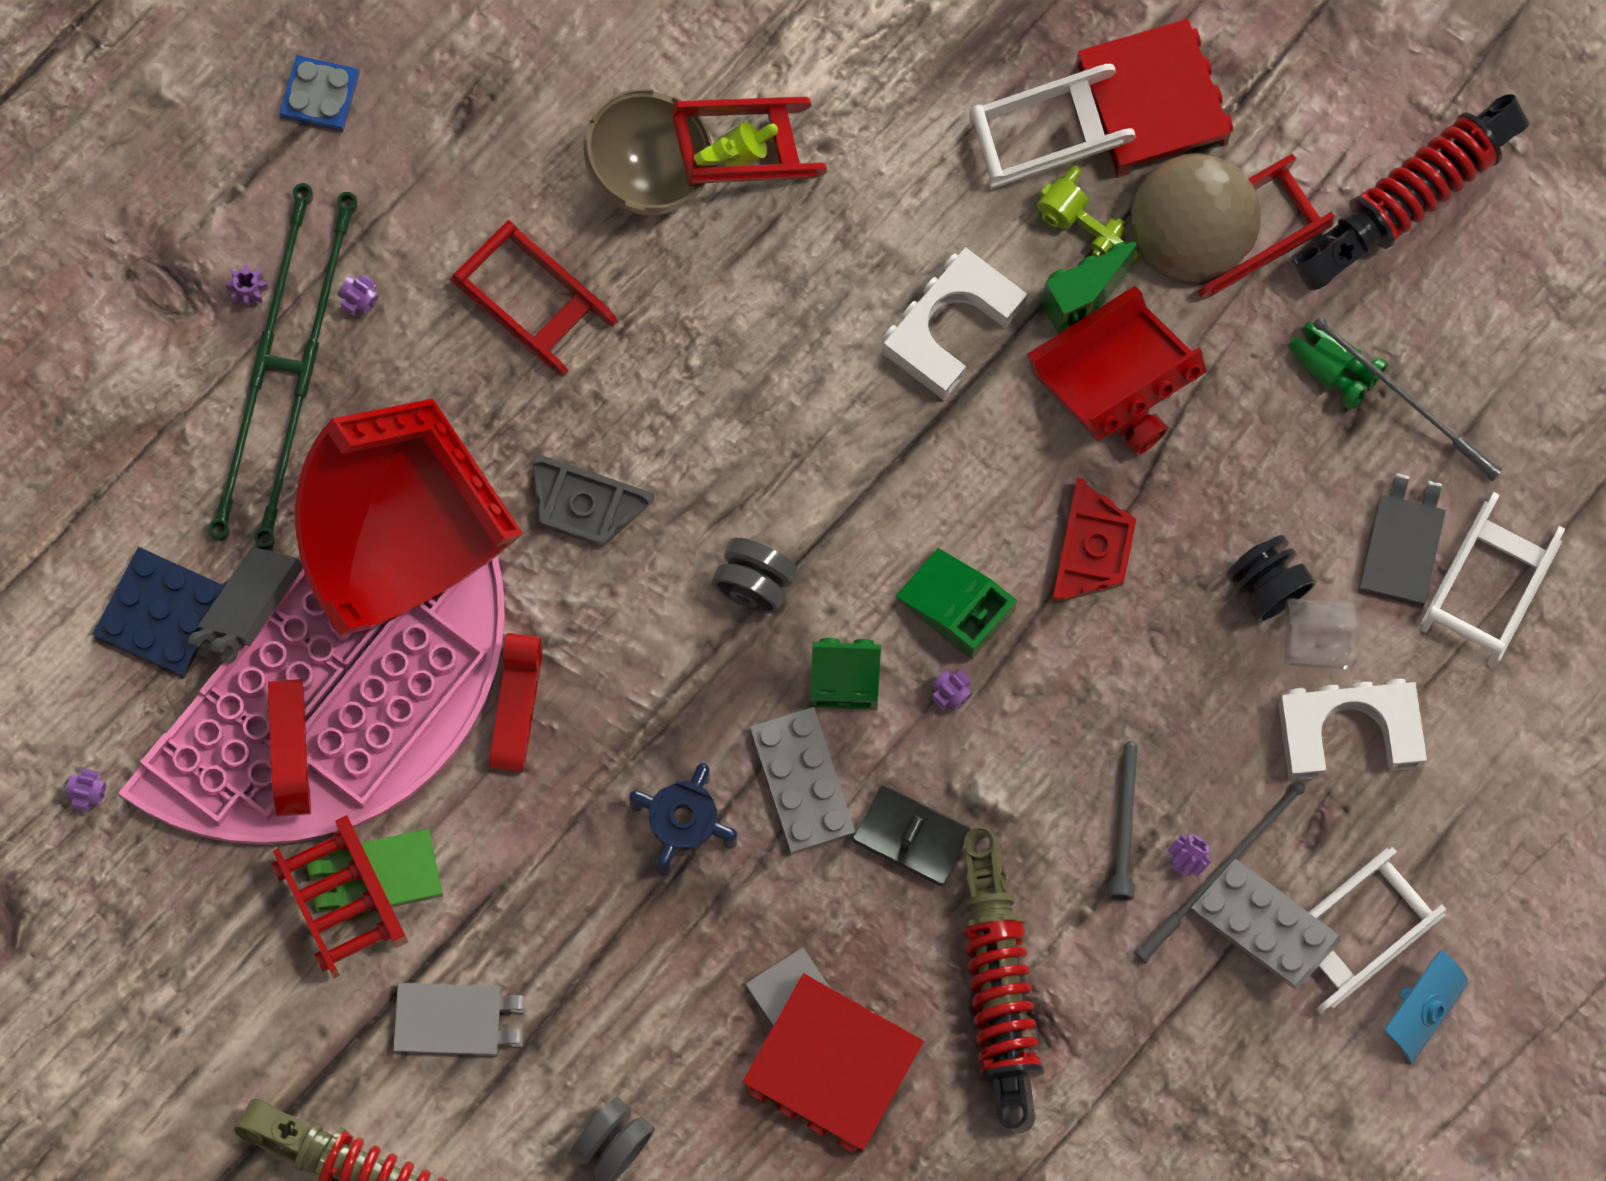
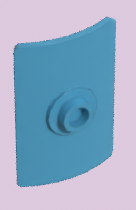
(1426, 1005)

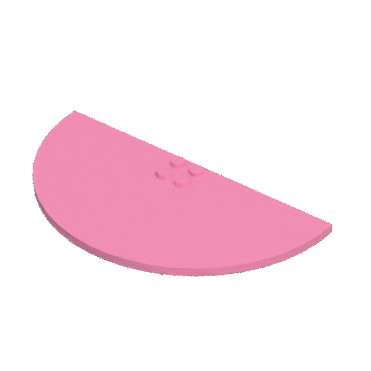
(378, 716)

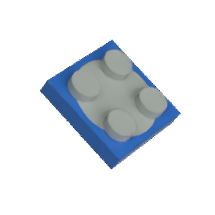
(319, 93)

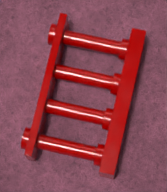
(372, 899)

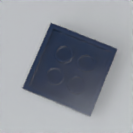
(157, 611)

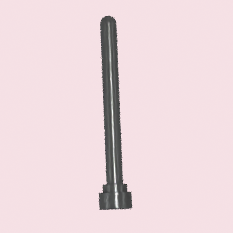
(1121, 885)

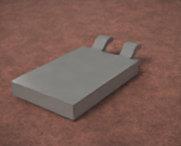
(777, 983)
(454, 1019)

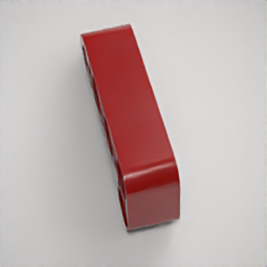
(516, 702)
(288, 748)

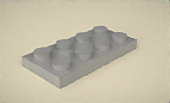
(802, 781)
(1266, 924)

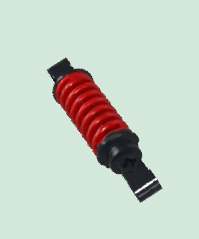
(1385, 211)

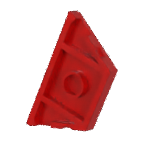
(1094, 545)

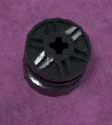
(1267, 573)

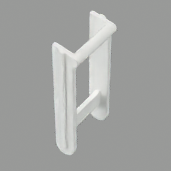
(1087, 112)
(1511, 545)
(1333, 965)

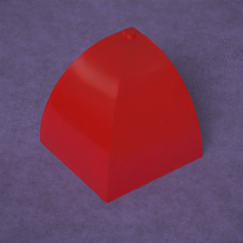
(393, 514)

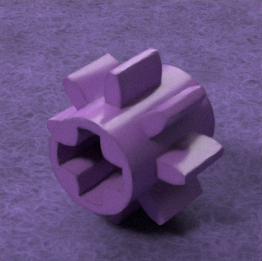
(248, 278)
(358, 294)
(951, 689)
(85, 790)
(1189, 855)

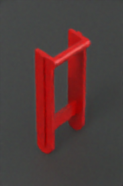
(777, 112)
(1316, 227)
(560, 324)

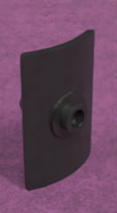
(911, 835)

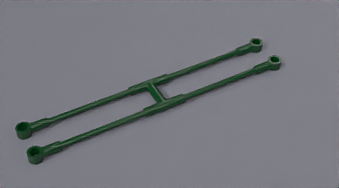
(302, 368)

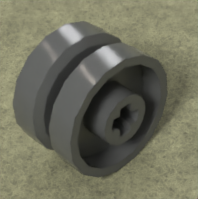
(754, 575)
(611, 1141)

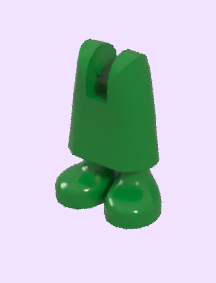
(1330, 361)

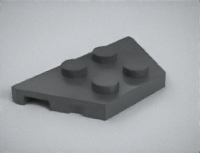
(585, 502)

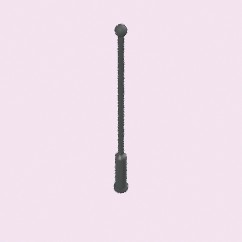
(1459, 442)
(1174, 920)

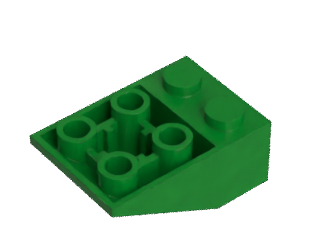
(1085, 288)
(957, 601)
(845, 674)

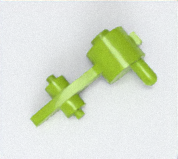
(738, 147)
(1065, 204)

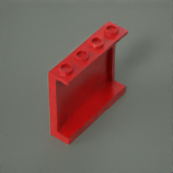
(1158, 92)
(1115, 364)
(832, 1063)

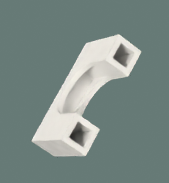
(964, 281)
(1390, 705)

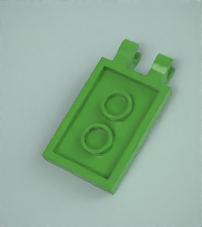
(401, 863)

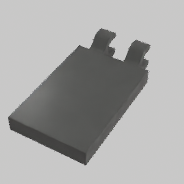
(1403, 544)
(245, 603)

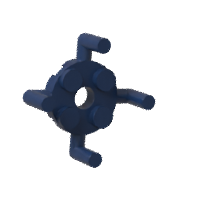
(683, 836)

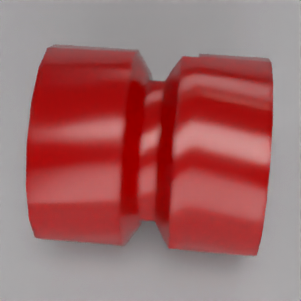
(1143, 432)

